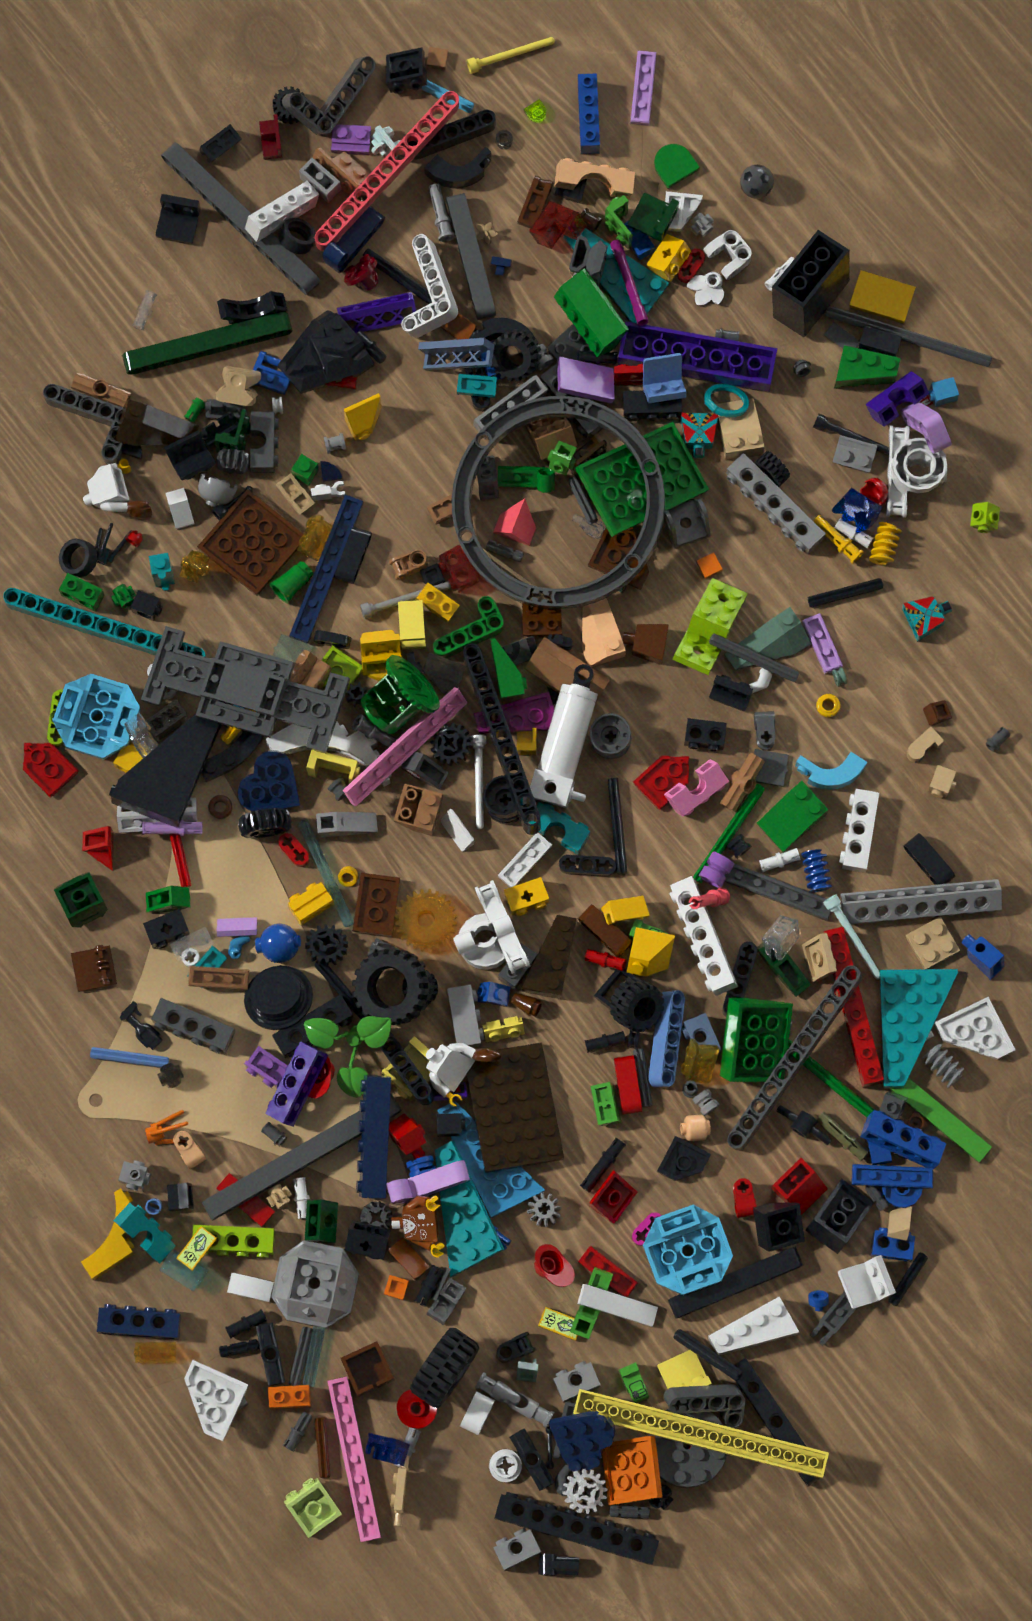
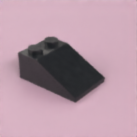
(839, 1216)

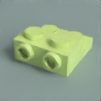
(312, 1507)

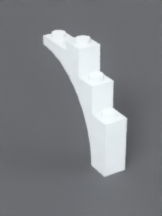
(357, 746)

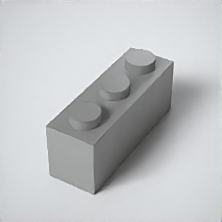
(465, 1015)

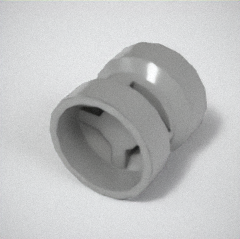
(546, 359)
(704, 1097)

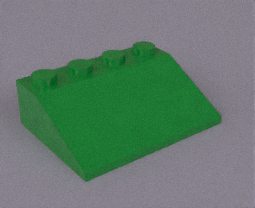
(754, 1039)

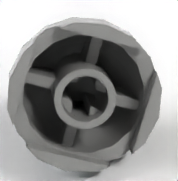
(216, 490)

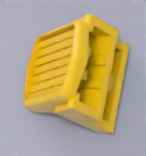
(376, 649)

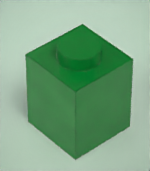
(305, 469)

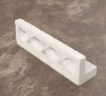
(133, 821)

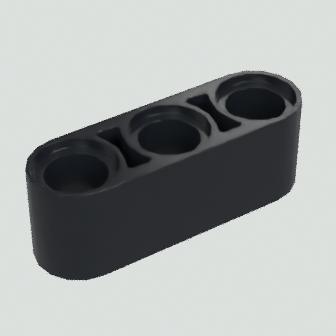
(353, 555)
(929, 860)

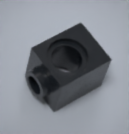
(146, 605)
(450, 1125)

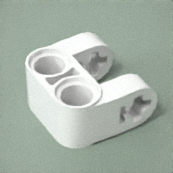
(732, 250)

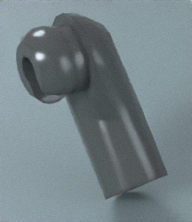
(561, 1478)

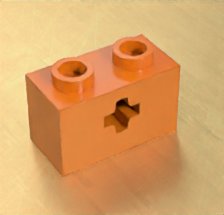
(289, 1397)

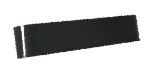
(462, 134)
(407, 1070)

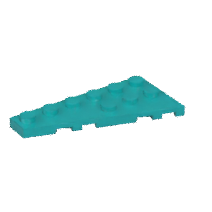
(647, 283)
(466, 1222)

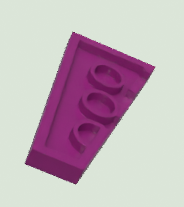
(523, 714)

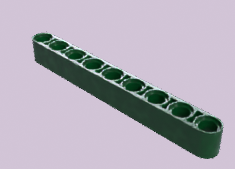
(207, 343)

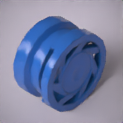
(420, 1165)

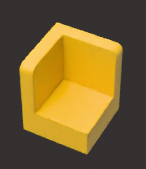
(526, 742)

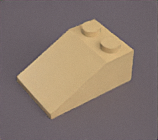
(740, 433)

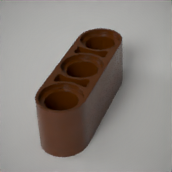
(607, 934)

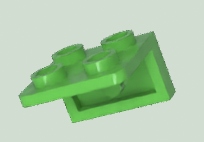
(614, 212)

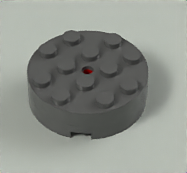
(688, 1466)

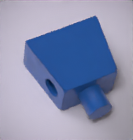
(984, 955)

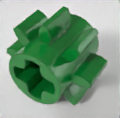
(123, 596)

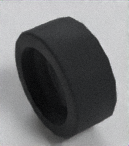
(293, 244)
(89, 561)

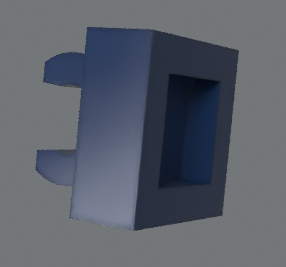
(501, 263)

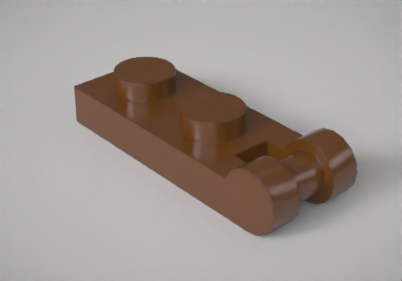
(534, 202)

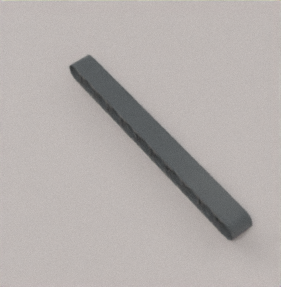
(237, 216)
(793, 1068)
(288, 1164)

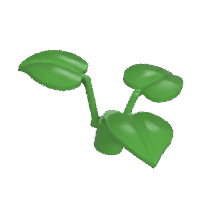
(372, 1029)

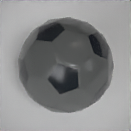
(756, 181)

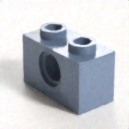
(700, 1025)

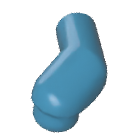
(236, 946)

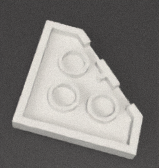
(976, 1030)
(214, 1398)

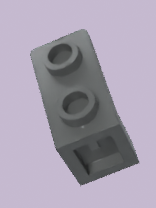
(488, 479)

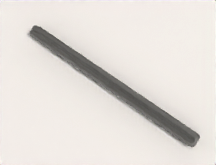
(909, 336)

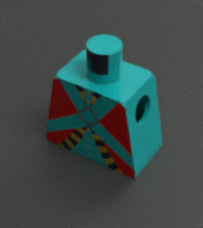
(699, 431)
(925, 615)

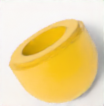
(351, 870)

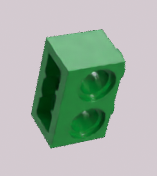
(81, 592)

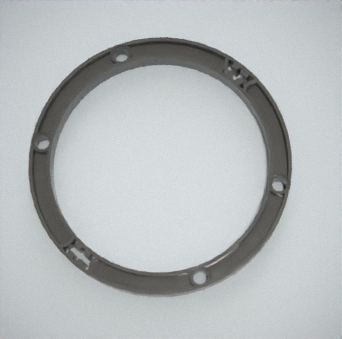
(550, 408)

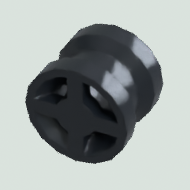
(739, 846)

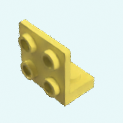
(683, 1371)

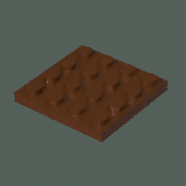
(251, 542)

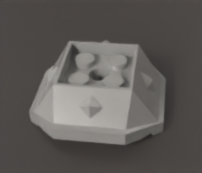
(317, 1306)

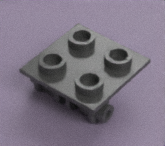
(568, 344)

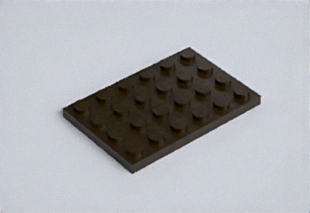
(514, 1109)

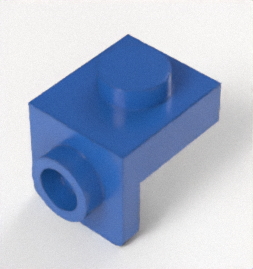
(493, 993)

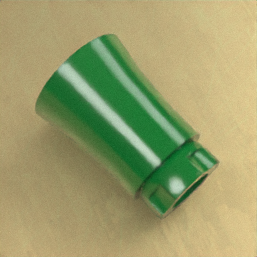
(291, 582)

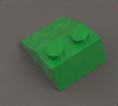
(508, 676)
(792, 816)

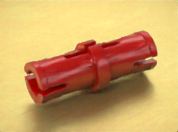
(605, 960)

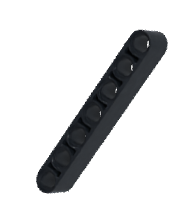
(737, 1282)

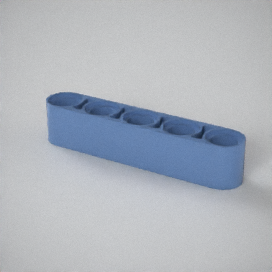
(667, 1040)

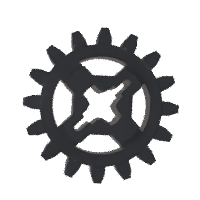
(458, 738)
(324, 937)

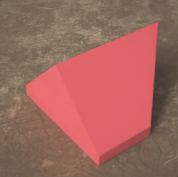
(516, 523)

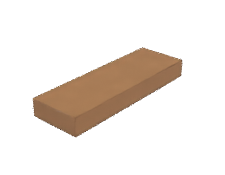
(218, 977)

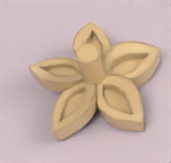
(486, 232)

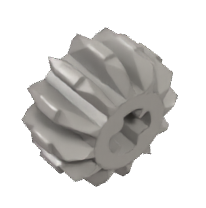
(550, 1213)

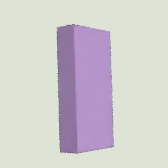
(236, 927)

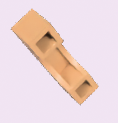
(617, 181)

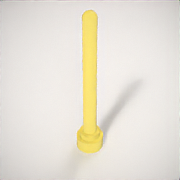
(475, 65)

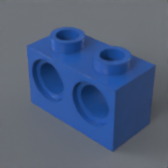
(892, 1251)

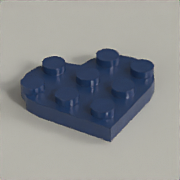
(270, 784)
(582, 1438)

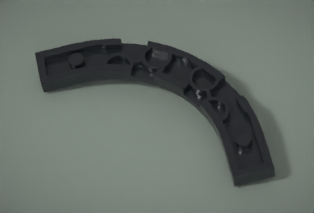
(232, 756)

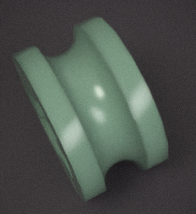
(839, 677)

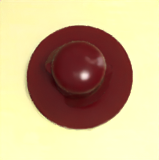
(362, 273)

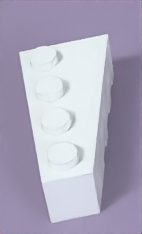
(758, 1327)

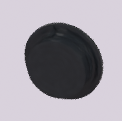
(278, 997)

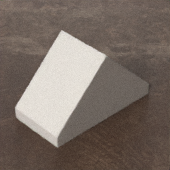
(180, 508)

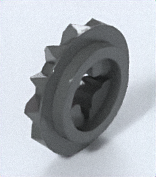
(376, 1207)

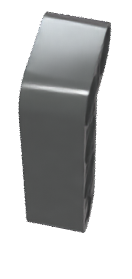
(731, 1409)

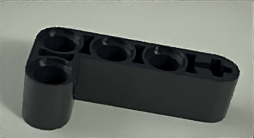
(742, 980)

